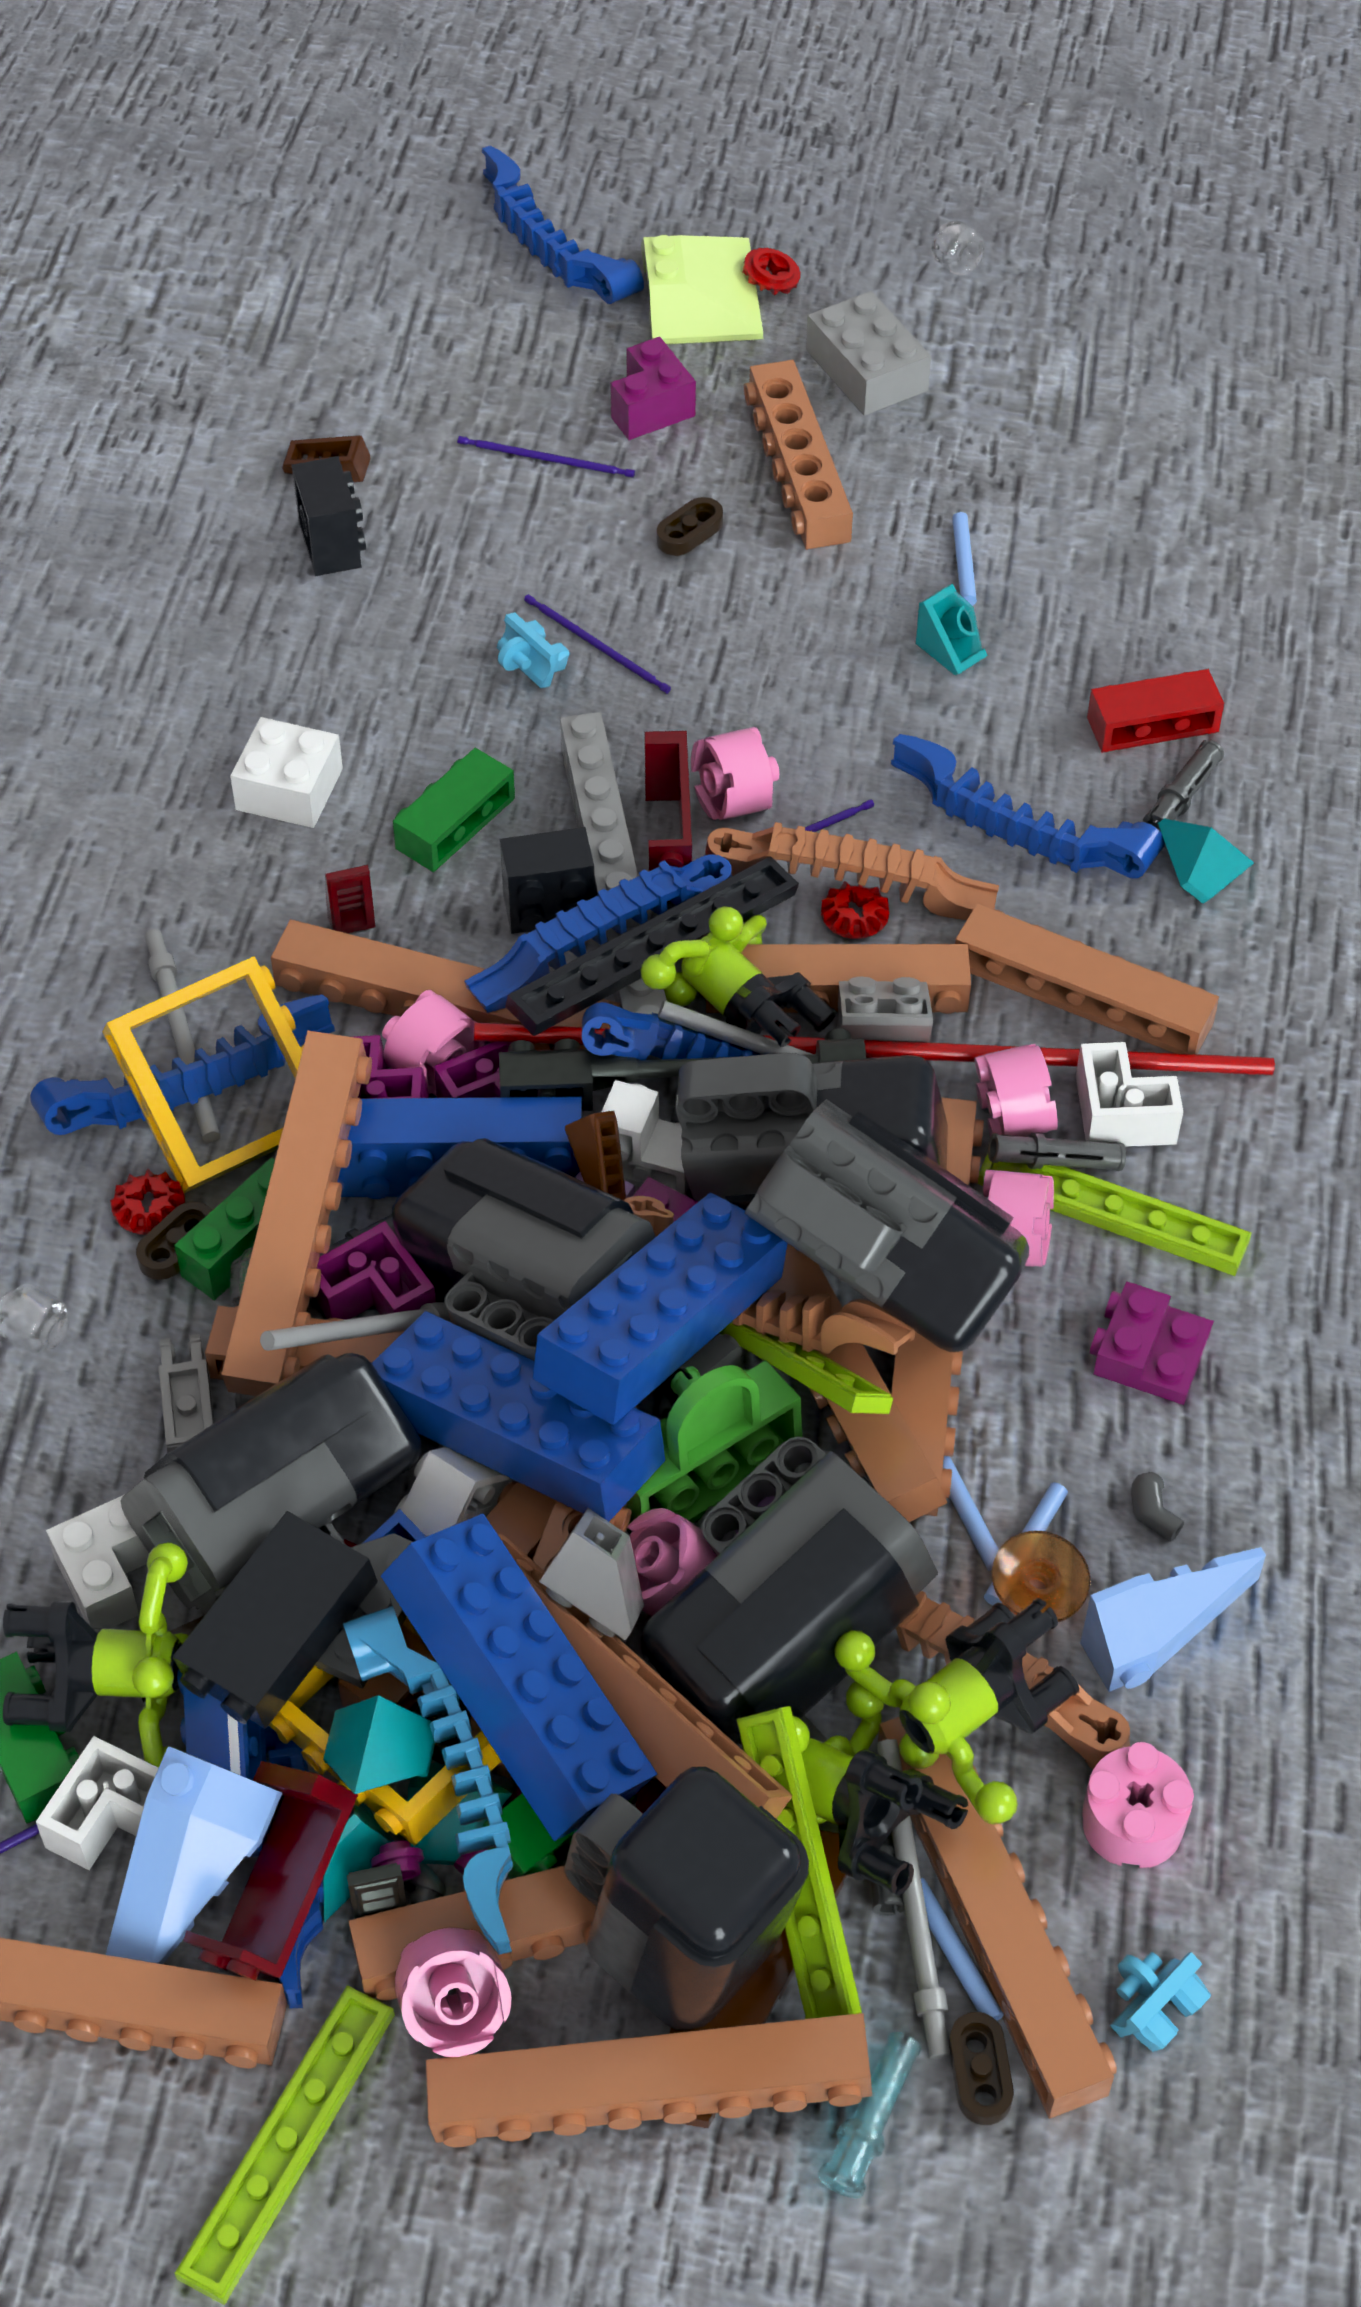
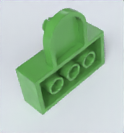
(718, 1436)

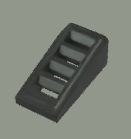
(376, 1890)

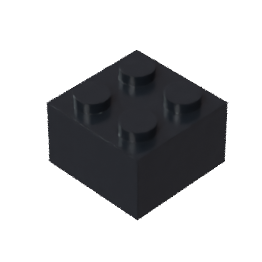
(328, 515)
(545, 875)

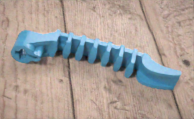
(380, 1649)

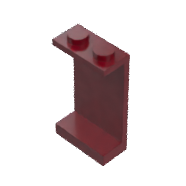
(669, 781)
(283, 1875)

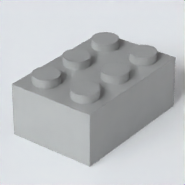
(868, 353)

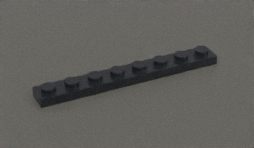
(620, 960)

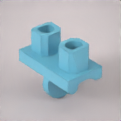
(526, 648)
(1174, 1983)

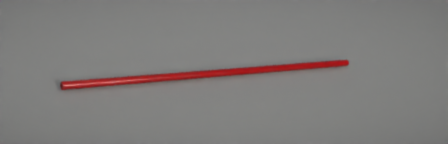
(936, 1051)

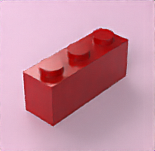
(1155, 710)

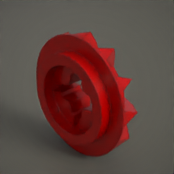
(784, 270)
(845, 920)
(128, 1206)

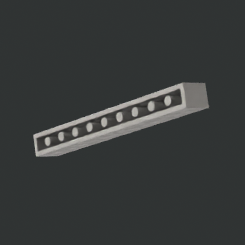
(600, 810)

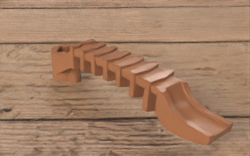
(944, 893)
(799, 1317)
(1080, 1721)

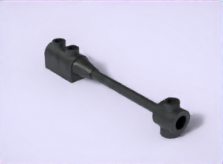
(578, 1072)

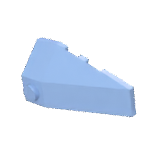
(1147, 1621)
(187, 1844)

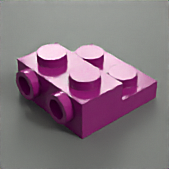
(1150, 1343)

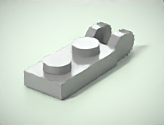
(184, 1393)

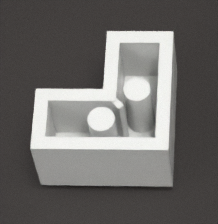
(1124, 1107)
(646, 1142)
(450, 1490)
(94, 1557)
(94, 1799)

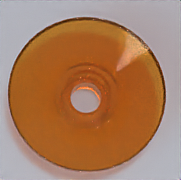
(1043, 1558)

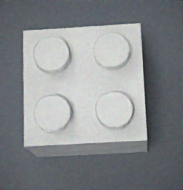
(286, 772)

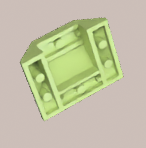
(700, 289)

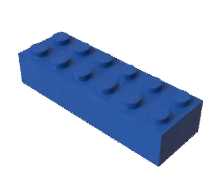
(408, 1135)
(658, 1308)
(492, 1411)
(517, 1674)

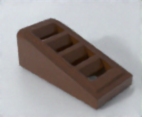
(350, 450)
(598, 1151)

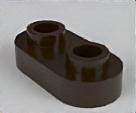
(689, 526)
(162, 1238)
(983, 2070)

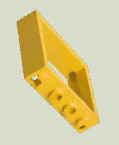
(149, 1095)
(392, 1812)

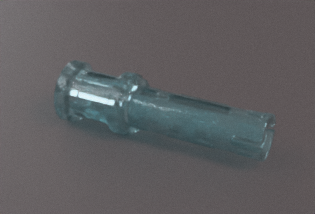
(862, 2135)

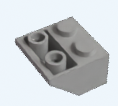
(885, 1009)
(597, 1576)

